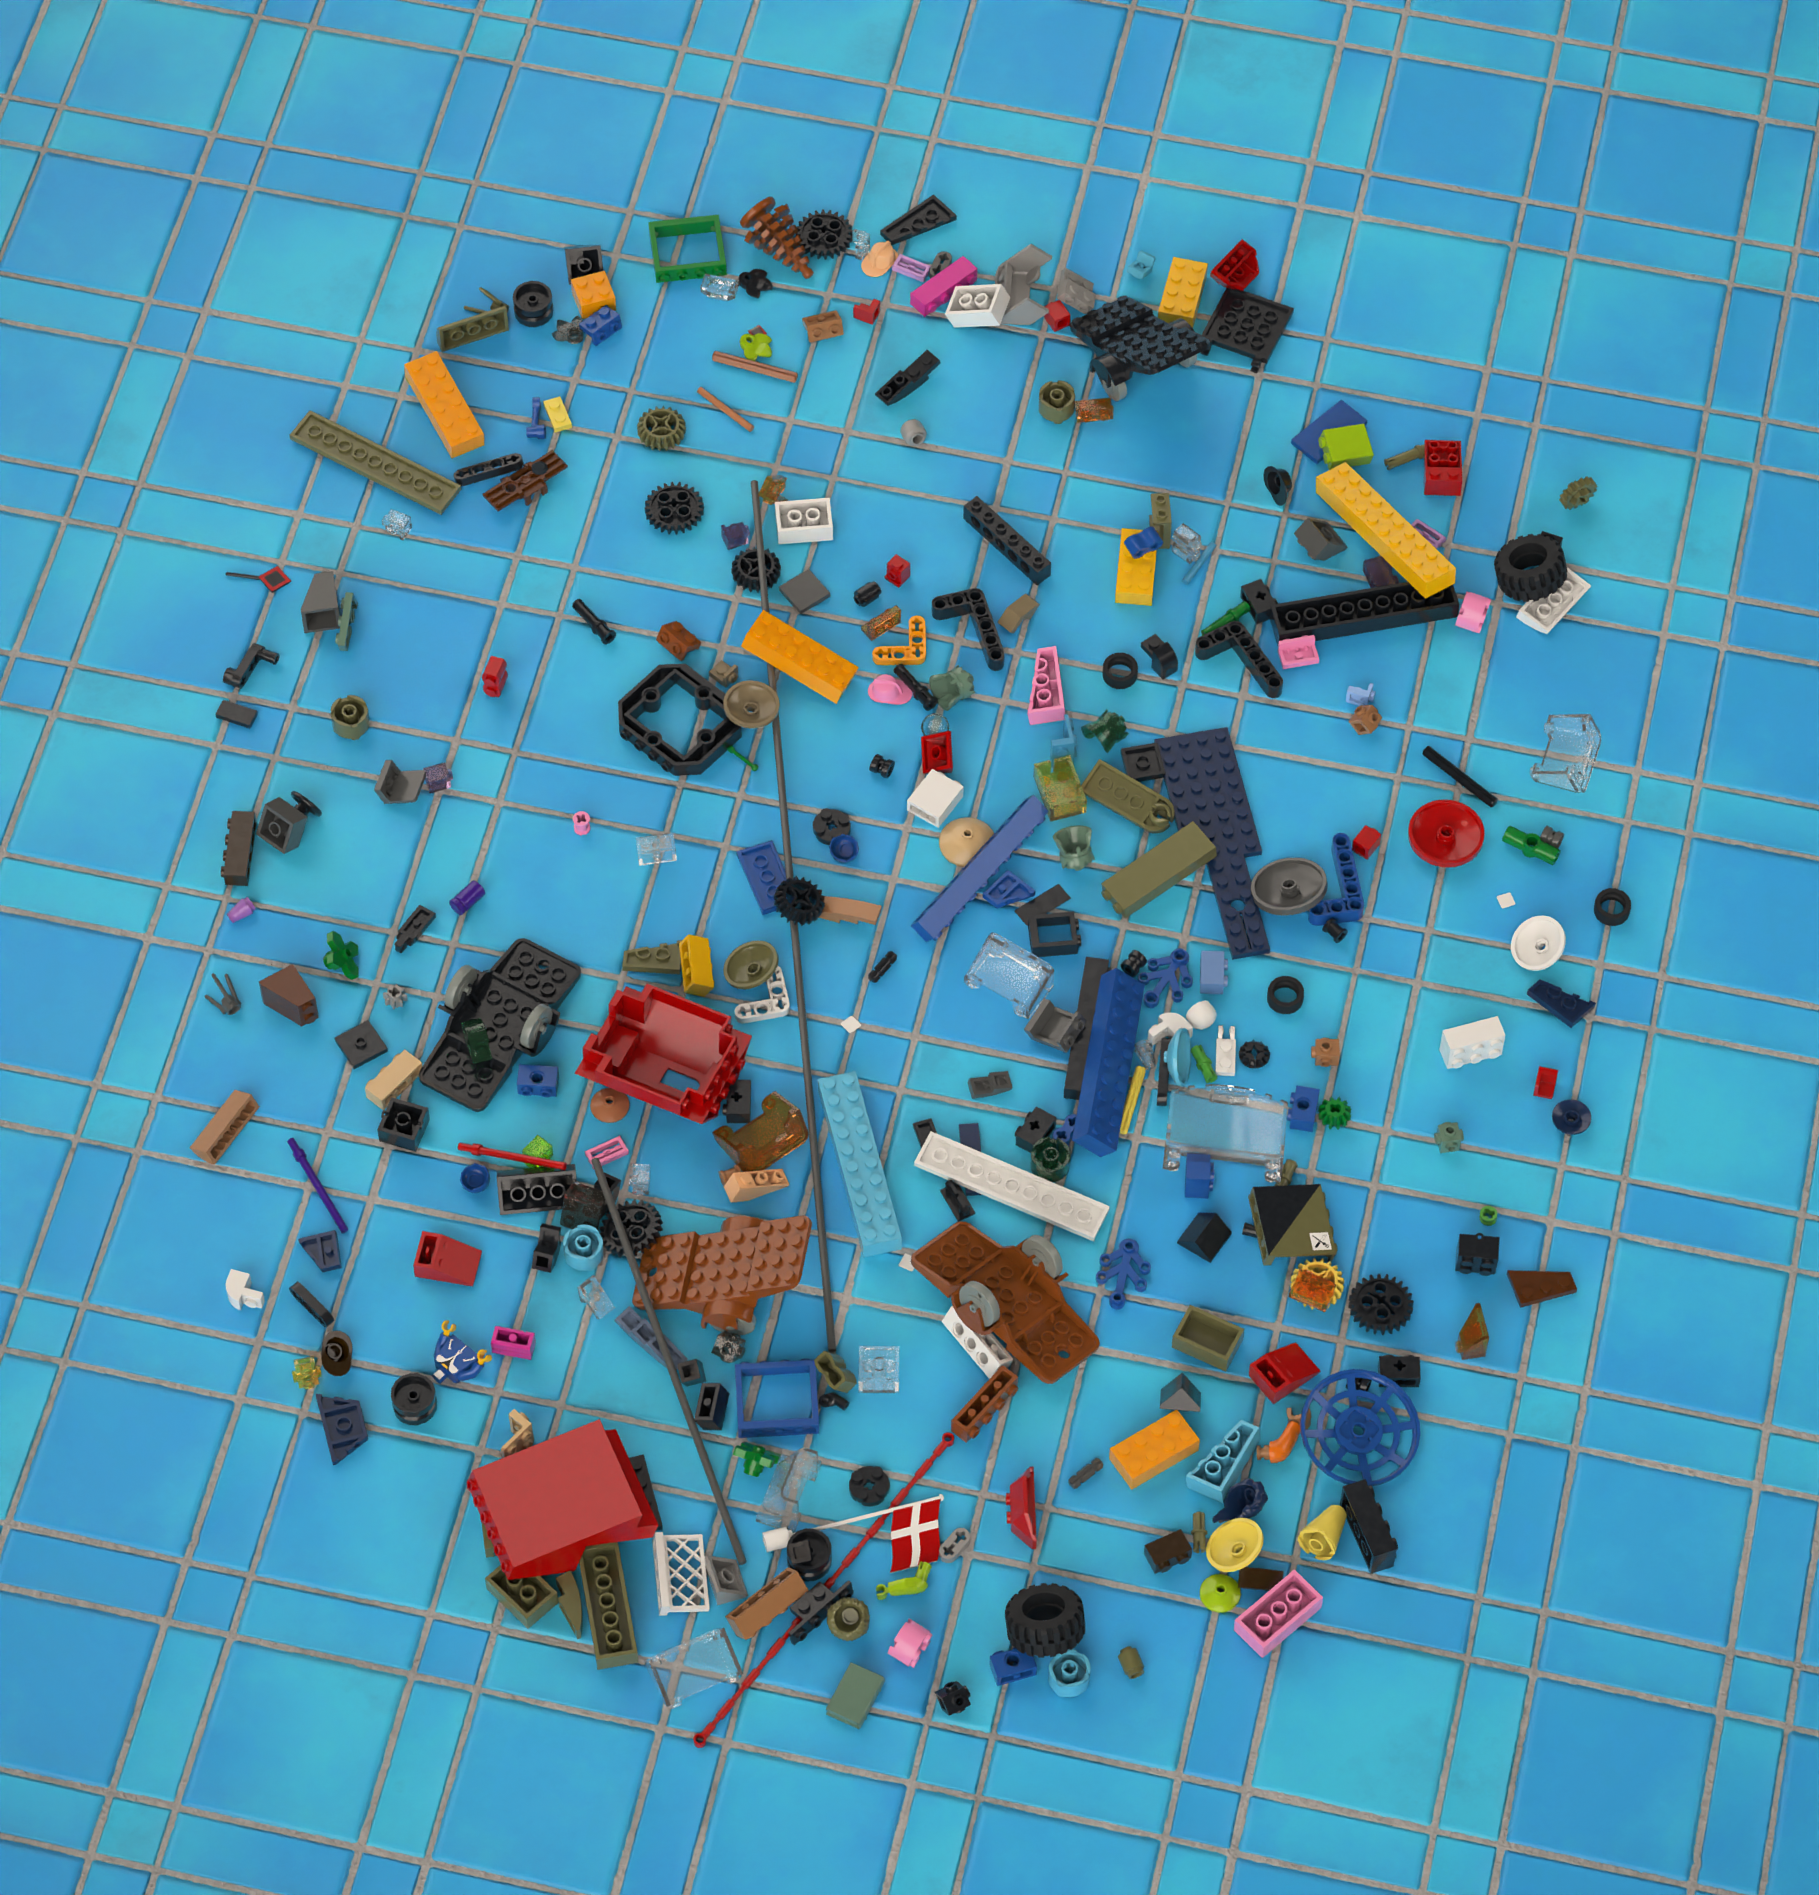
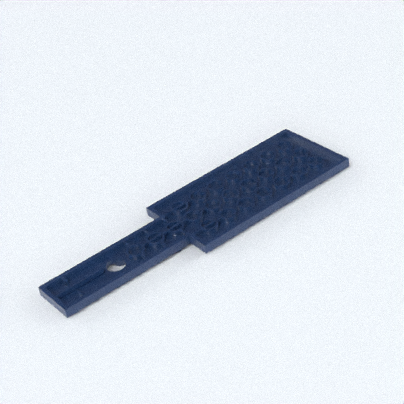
(1209, 790)

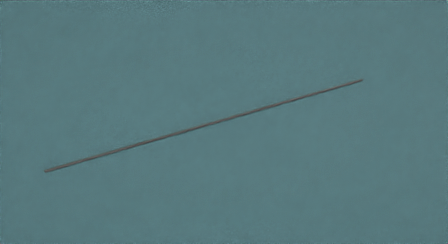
(796, 952)

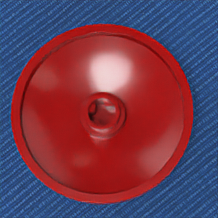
(1446, 833)

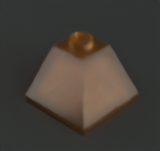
(1473, 1336)

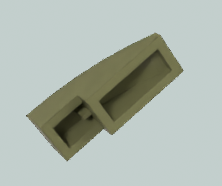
(570, 1602)

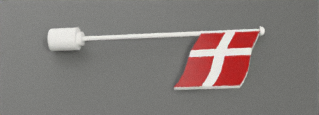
(912, 1533)

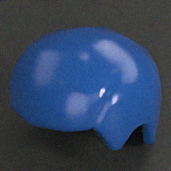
(844, 848)
(475, 1178)

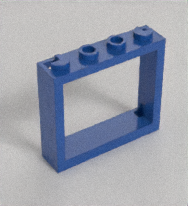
(777, 1427)

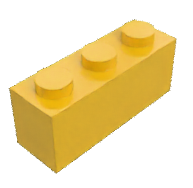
(696, 965)

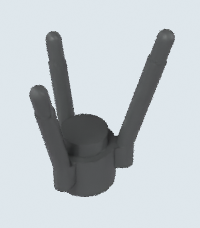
(230, 1003)

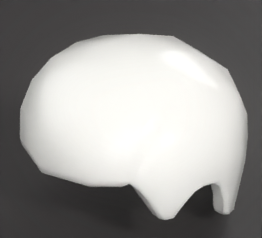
(1201, 1015)

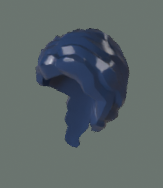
(1242, 1501)

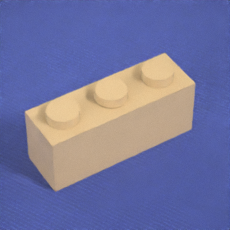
(393, 1079)

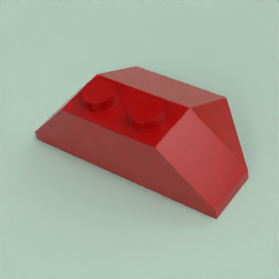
(1237, 267)
(1022, 1508)

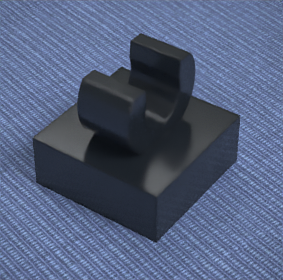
(800, 1552)

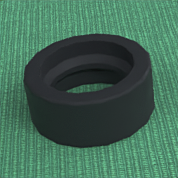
(1120, 682)
(1612, 894)
(1284, 1007)

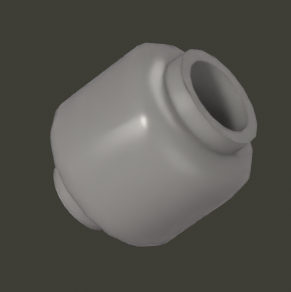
(913, 432)

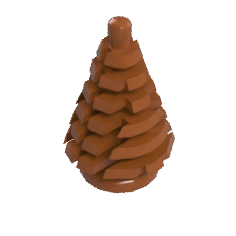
(776, 235)

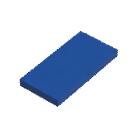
(1337, 416)
(763, 872)

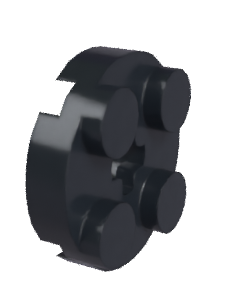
(830, 817)
(869, 1475)

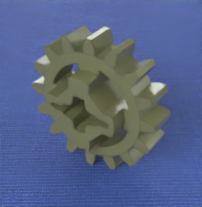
(1578, 493)

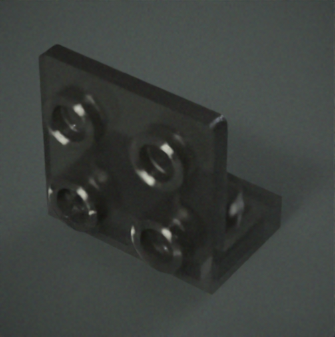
(582, 1206)

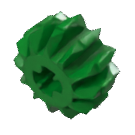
(1334, 1112)

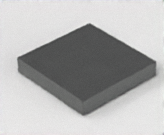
(804, 591)

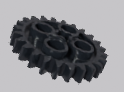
(825, 234)
(679, 511)
(640, 1223)
(1380, 1304)

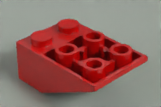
(1442, 467)
(446, 1259)
(1282, 1371)

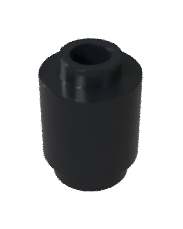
(867, 594)

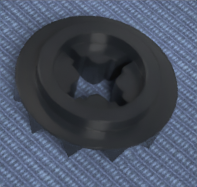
(1248, 1059)

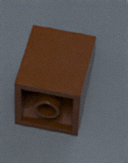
(289, 996)

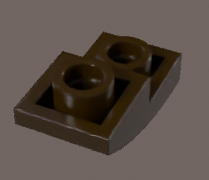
(1259, 1578)

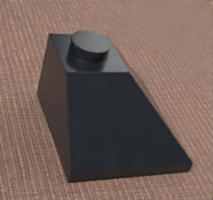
(583, 260)

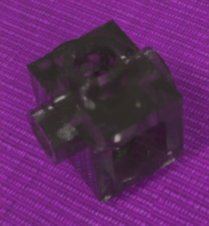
(729, 1347)

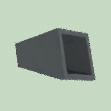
(320, 605)

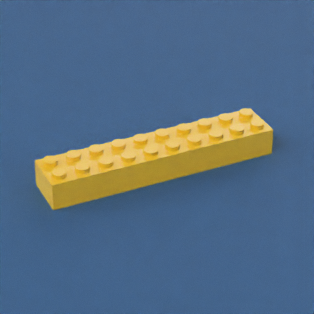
(1385, 530)

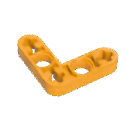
(908, 651)

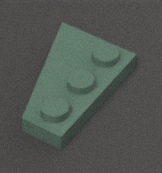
(348, 605)

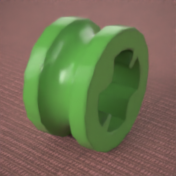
(1484, 1219)

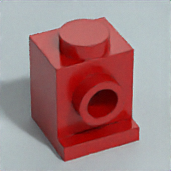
(897, 570)

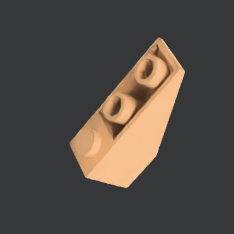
(753, 1184)

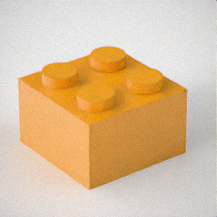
(592, 293)

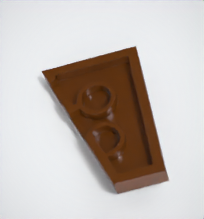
(1540, 1286)

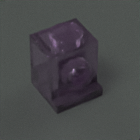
(735, 535)

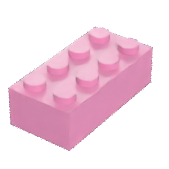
(1278, 1613)

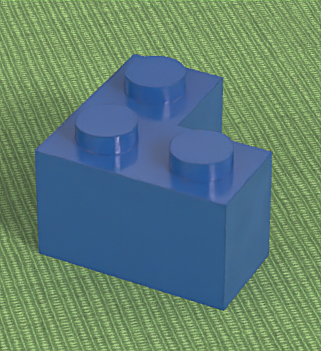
(1198, 1176)

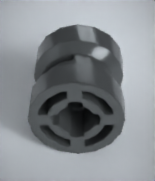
(1551, 837)

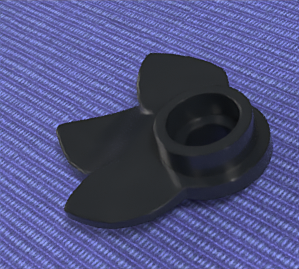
(755, 282)

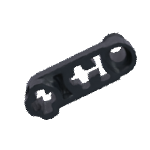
(239, 676)

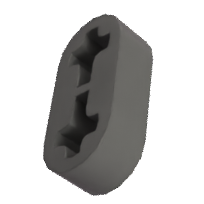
(936, 265)

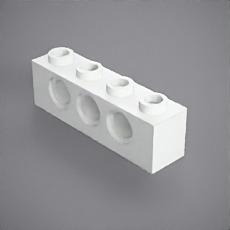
(983, 1349)

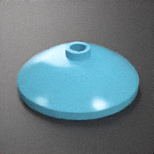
(1179, 1057)

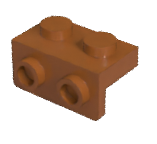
(677, 639)

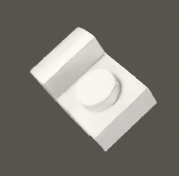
(1167, 1026)
(239, 1291)

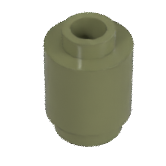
(1131, 1662)

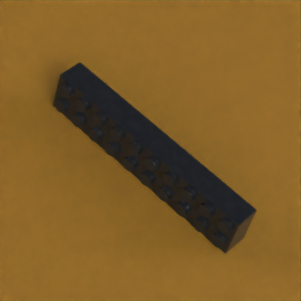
(1361, 612)

